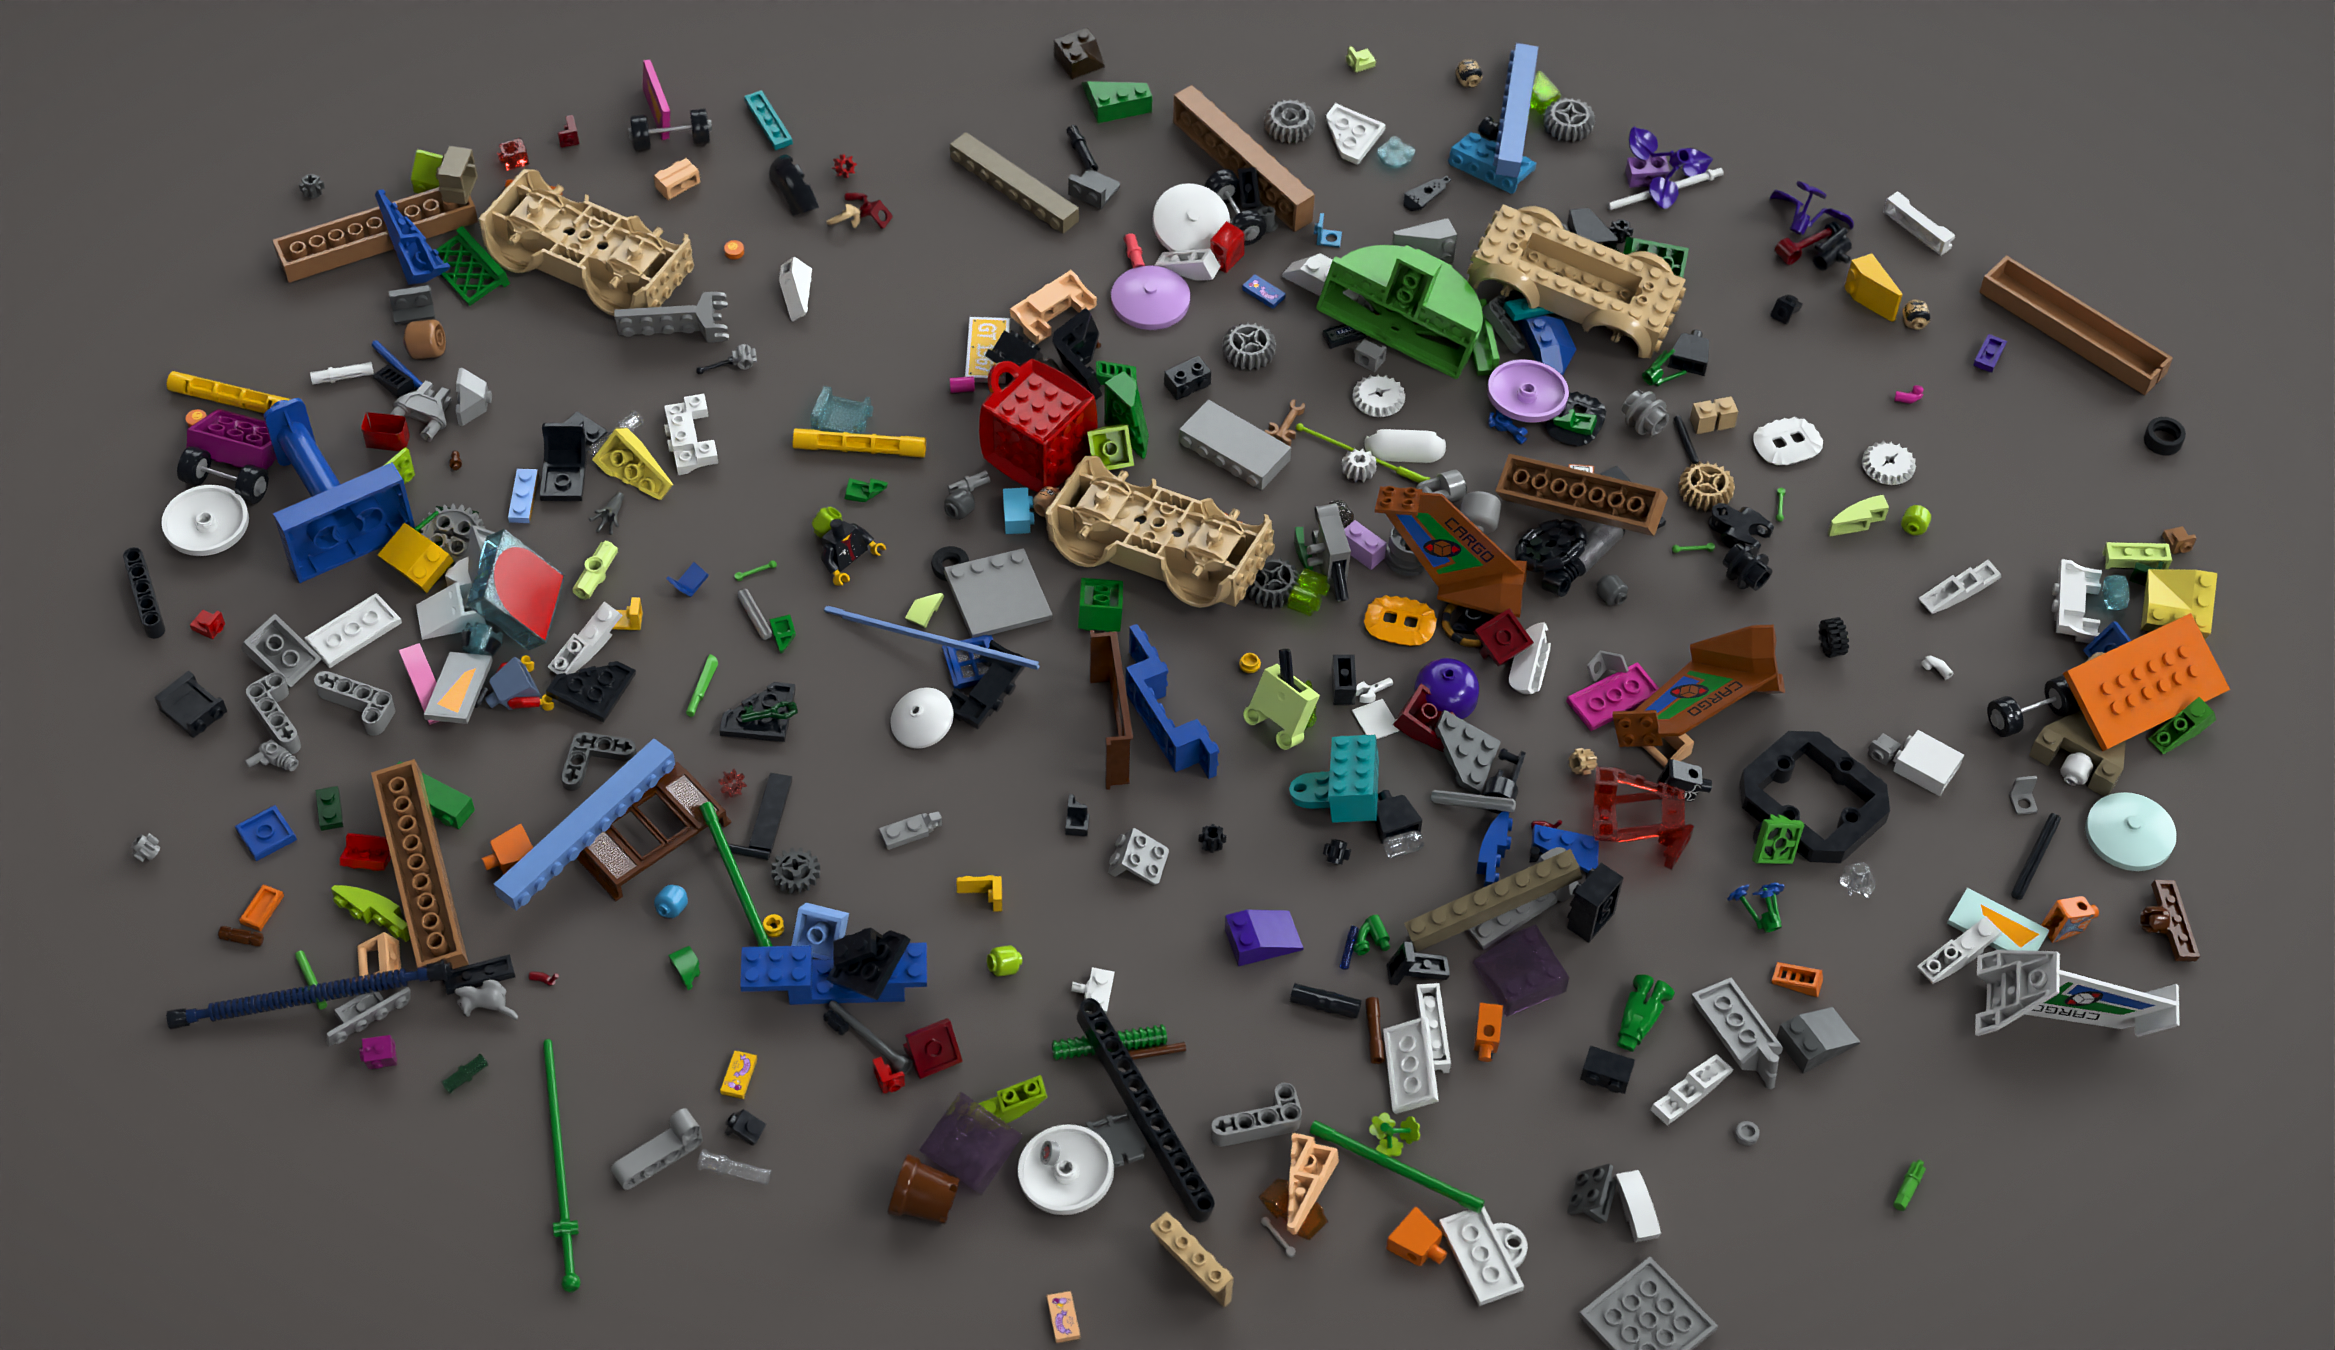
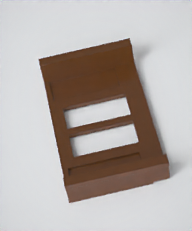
(614, 860)

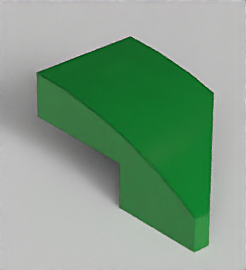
(1577, 422)
(864, 491)
(1301, 548)
(686, 965)

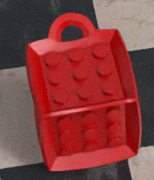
(1036, 424)

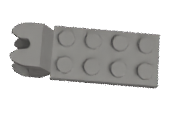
(676, 319)
(1500, 926)

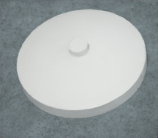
(1188, 217)
(205, 520)
(1078, 1176)

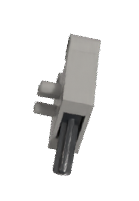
(1331, 549)

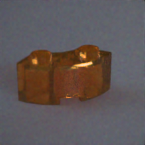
(1277, 1201)

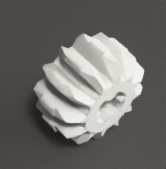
(1359, 465)

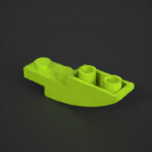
(370, 905)
(1016, 1099)

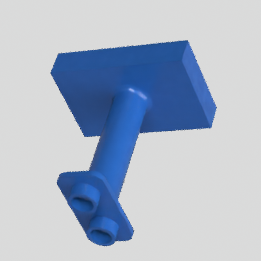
(338, 518)

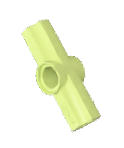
(595, 570)

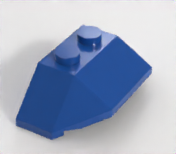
(1548, 341)

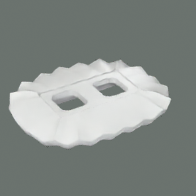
(1793, 451)

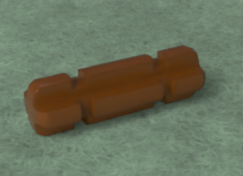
(240, 936)

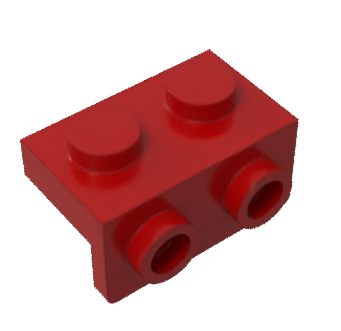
(365, 852)

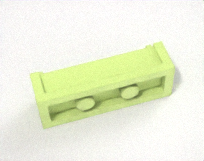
(2127, 554)

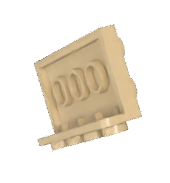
(1194, 1258)

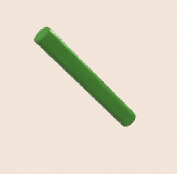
(308, 974)

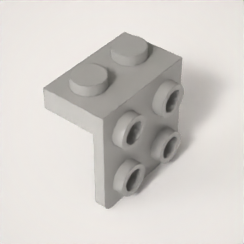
(1138, 855)

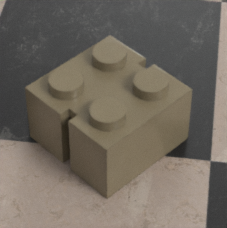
(457, 175)

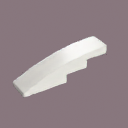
(1960, 588)
(1692, 1089)

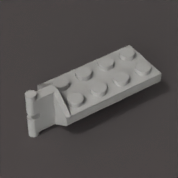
(1740, 1028)

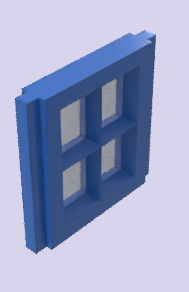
(965, 666)

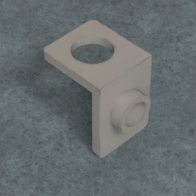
(1606, 661)
(2022, 789)

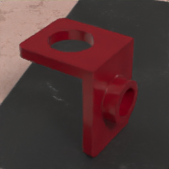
(873, 209)

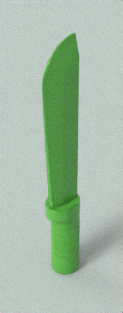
(705, 678)

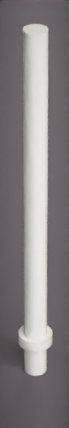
(1708, 175)

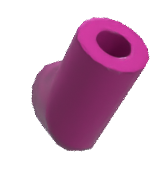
(1910, 397)

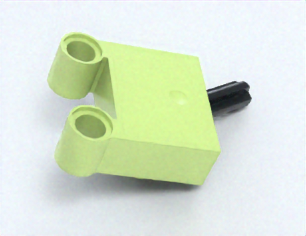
(1283, 701)

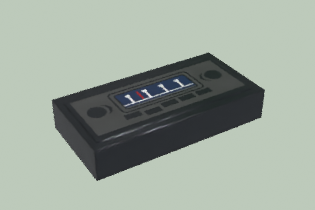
(1342, 335)

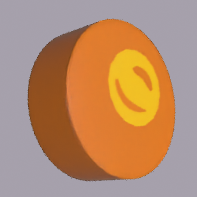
(734, 249)
(194, 416)

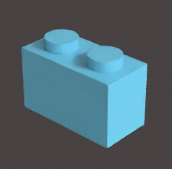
(1016, 510)

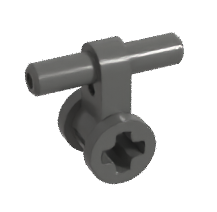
(1267, 214)

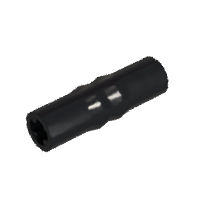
(1325, 1000)

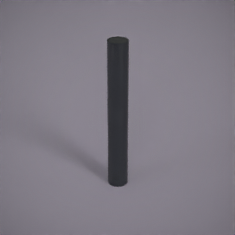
(1686, 440)

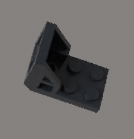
(1075, 338)

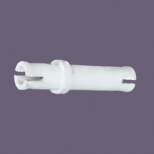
(347, 372)

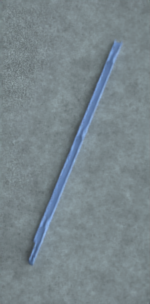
(933, 638)

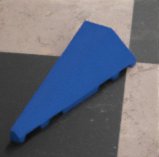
(416, 257)

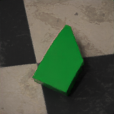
(783, 631)

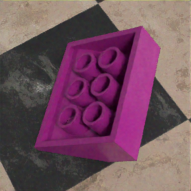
(233, 439)

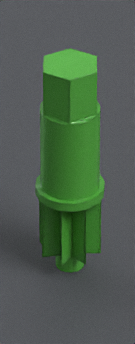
(1909, 1185)

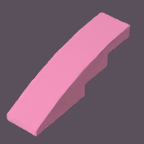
(419, 674)

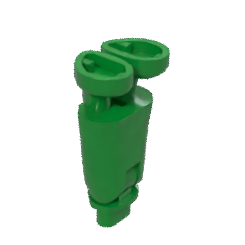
(1642, 1015)

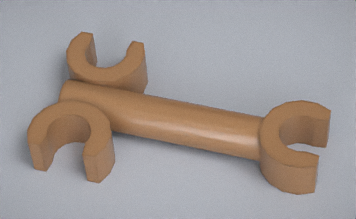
(1283, 433)

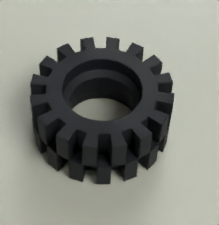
(1833, 637)

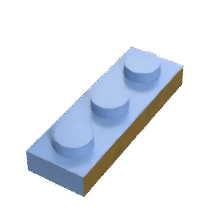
(523, 496)

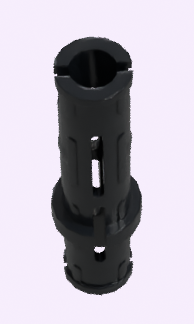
(1079, 143)

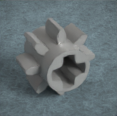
(744, 356)
(145, 847)

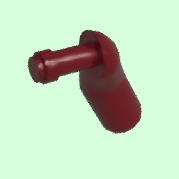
(856, 196)
(1544, 823)
(541, 976)

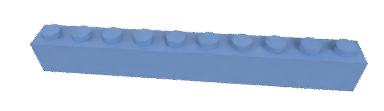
(1515, 110)
(584, 824)

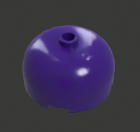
(1451, 686)

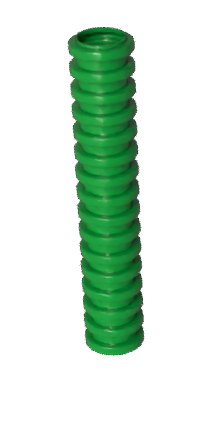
(1129, 1038)

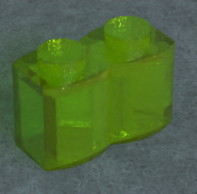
(1308, 594)

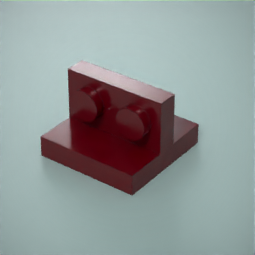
(1503, 638)
(933, 1048)

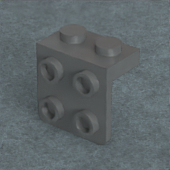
(1092, 188)

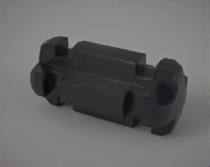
(836, 1022)

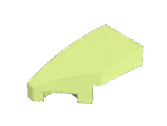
(923, 609)

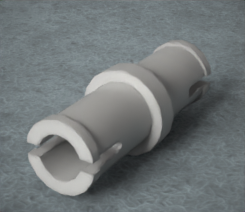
(971, 482)

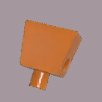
(508, 849)
(1417, 1239)

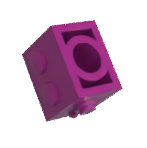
(378, 1052)

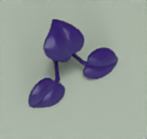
(1692, 161)
(1802, 221)

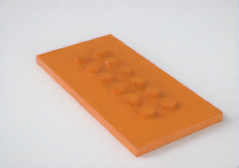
(2145, 681)

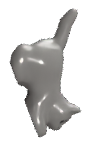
(489, 996)

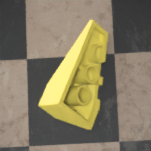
(632, 463)

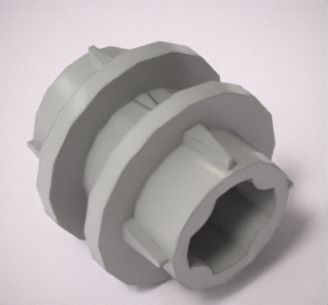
(1645, 413)

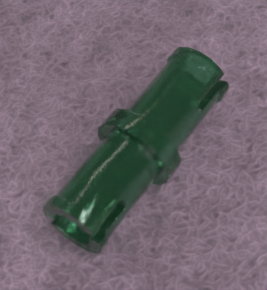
(464, 1073)

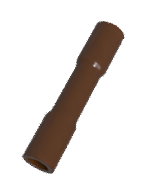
(1373, 1018)

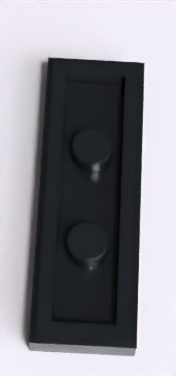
(475, 974)

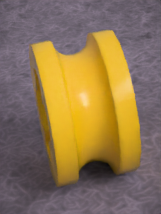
(778, 922)

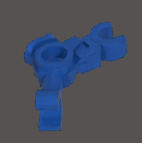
(1504, 423)

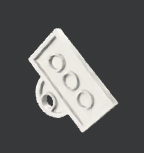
(1485, 1254)

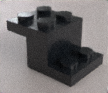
(1013, 349)

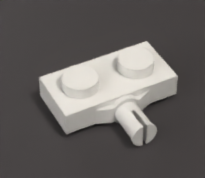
(1097, 987)

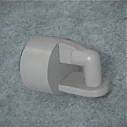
(1448, 483)

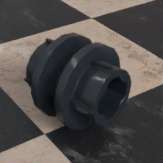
(1747, 567)

